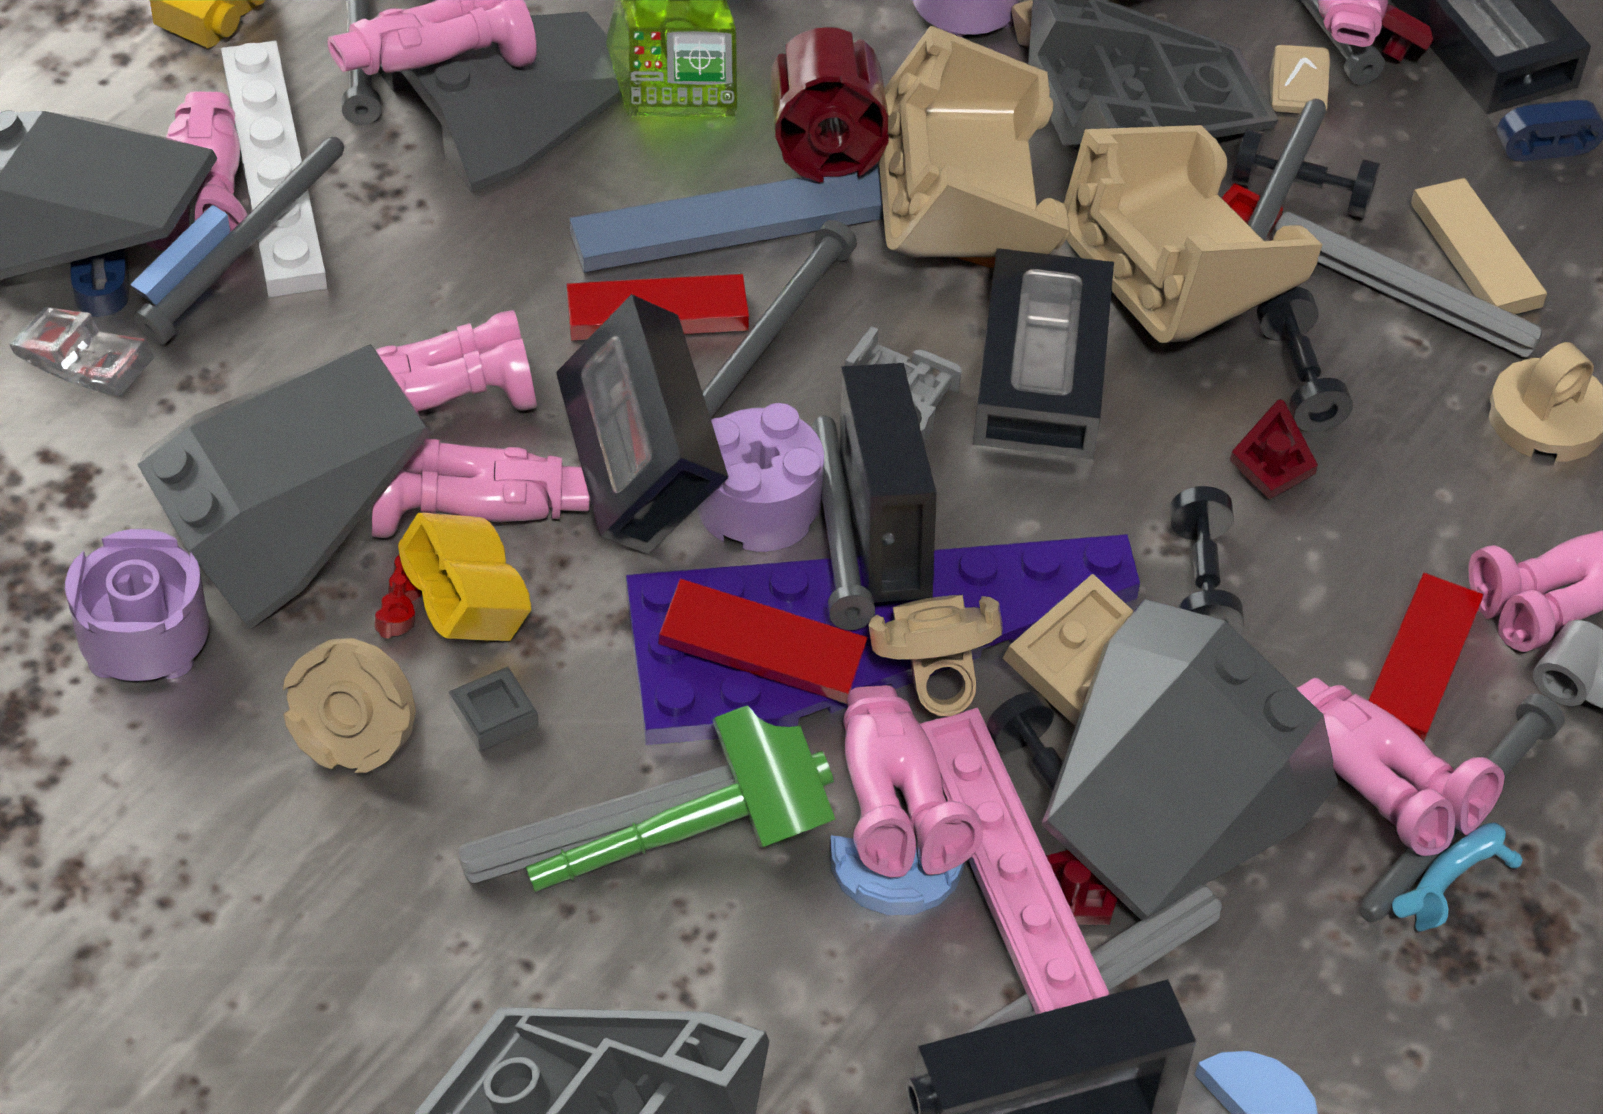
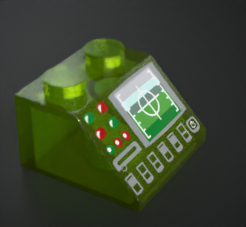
(674, 57)

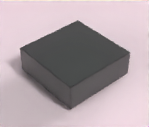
(493, 709)

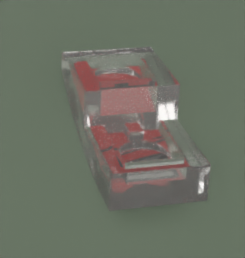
(75, 351)

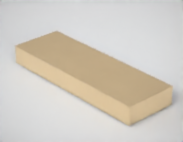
(1478, 246)

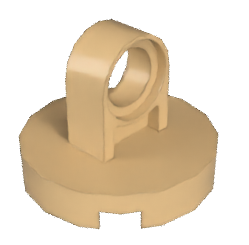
(1549, 405)
(935, 636)
(349, 705)

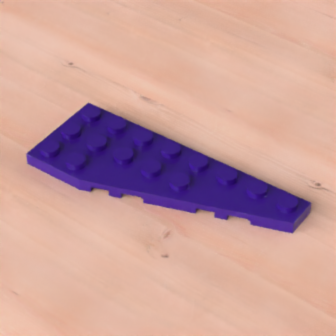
(686, 691)

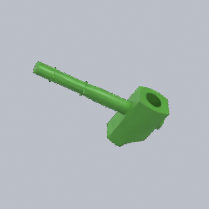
(774, 785)

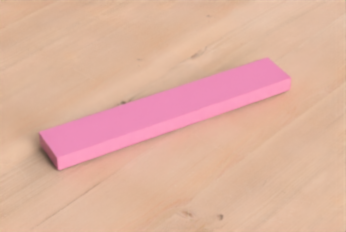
(1014, 869)

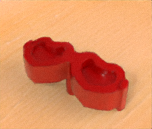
(397, 610)

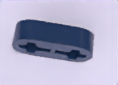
(1550, 130)
(108, 266)

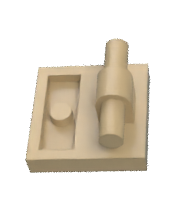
(1066, 644)

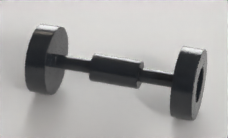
(1308, 174)
(1321, 401)
(1204, 515)
(1021, 723)

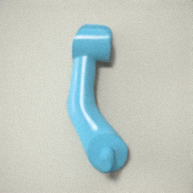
(1428, 898)

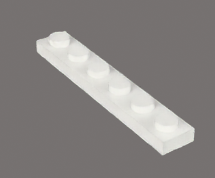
(268, 155)

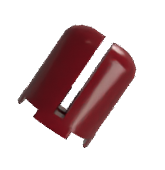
(829, 104)

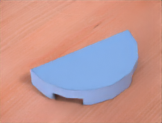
(182, 255)
(887, 895)
(1255, 1084)

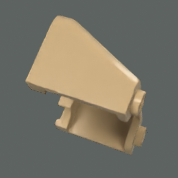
(961, 153)
(1174, 242)

